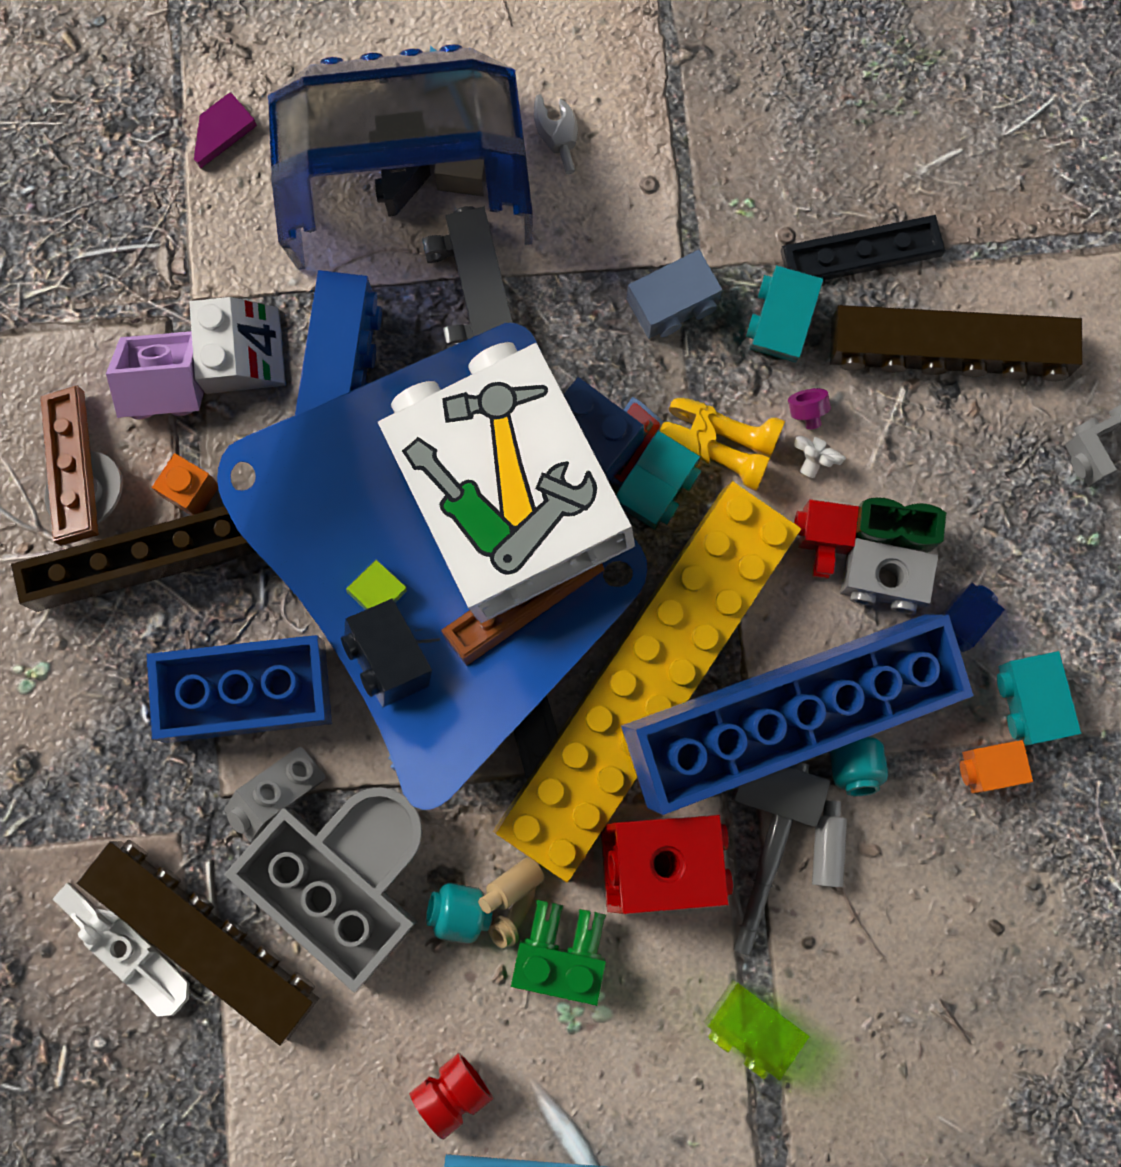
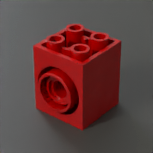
(691, 860)

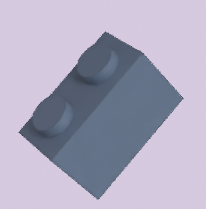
(674, 295)

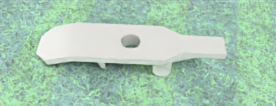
(140, 968)

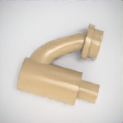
(512, 888)

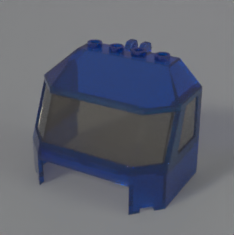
(395, 117)

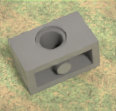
(912, 570)

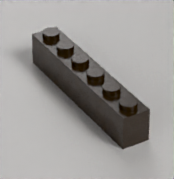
(955, 342)
(128, 559)
(199, 940)

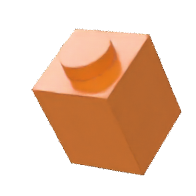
(185, 485)
(995, 767)

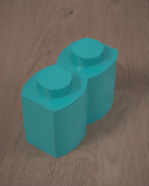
(657, 481)

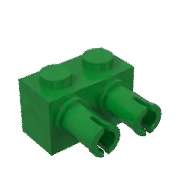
(560, 972)

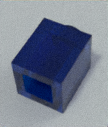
(972, 614)

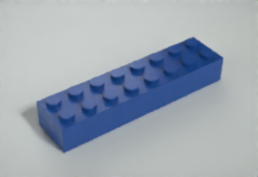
(796, 712)

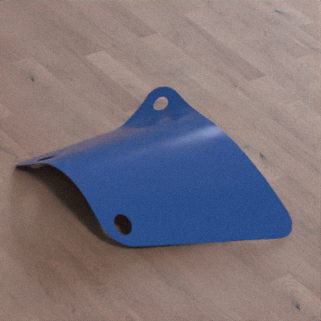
(335, 503)

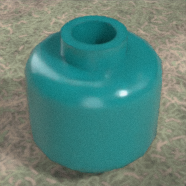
(860, 767)
(457, 914)

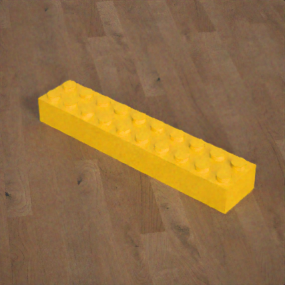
(649, 671)

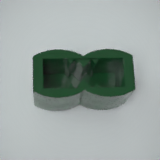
(909, 527)

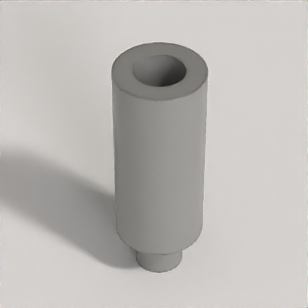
(830, 847)

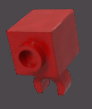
(828, 530)

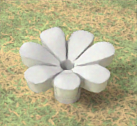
(816, 455)

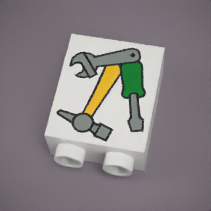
(505, 479)

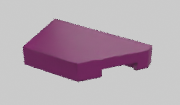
(220, 128)

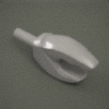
(558, 134)

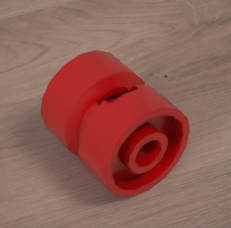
(446, 1099)

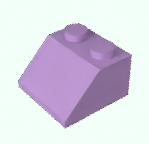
(154, 376)

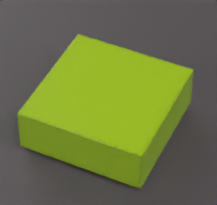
(375, 586)

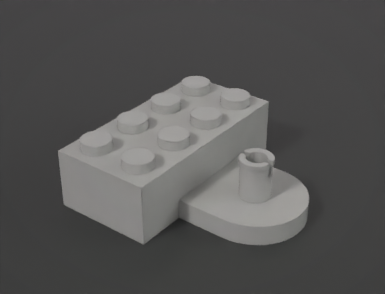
(334, 881)

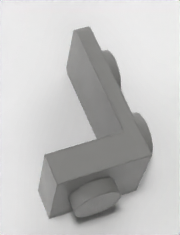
(1087, 452)
(266, 794)

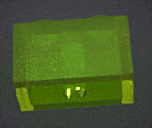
(754, 1030)

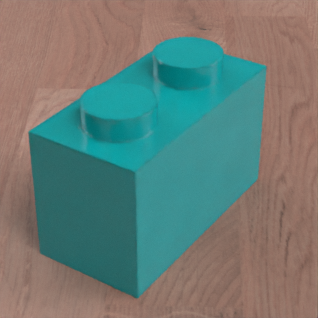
(785, 313)
(1038, 699)

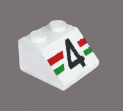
(236, 345)

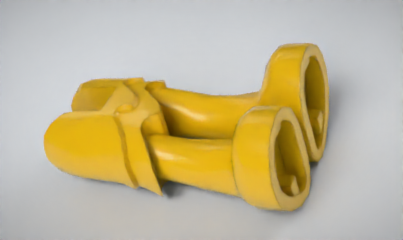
(702, 438)

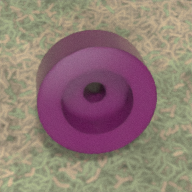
(809, 406)

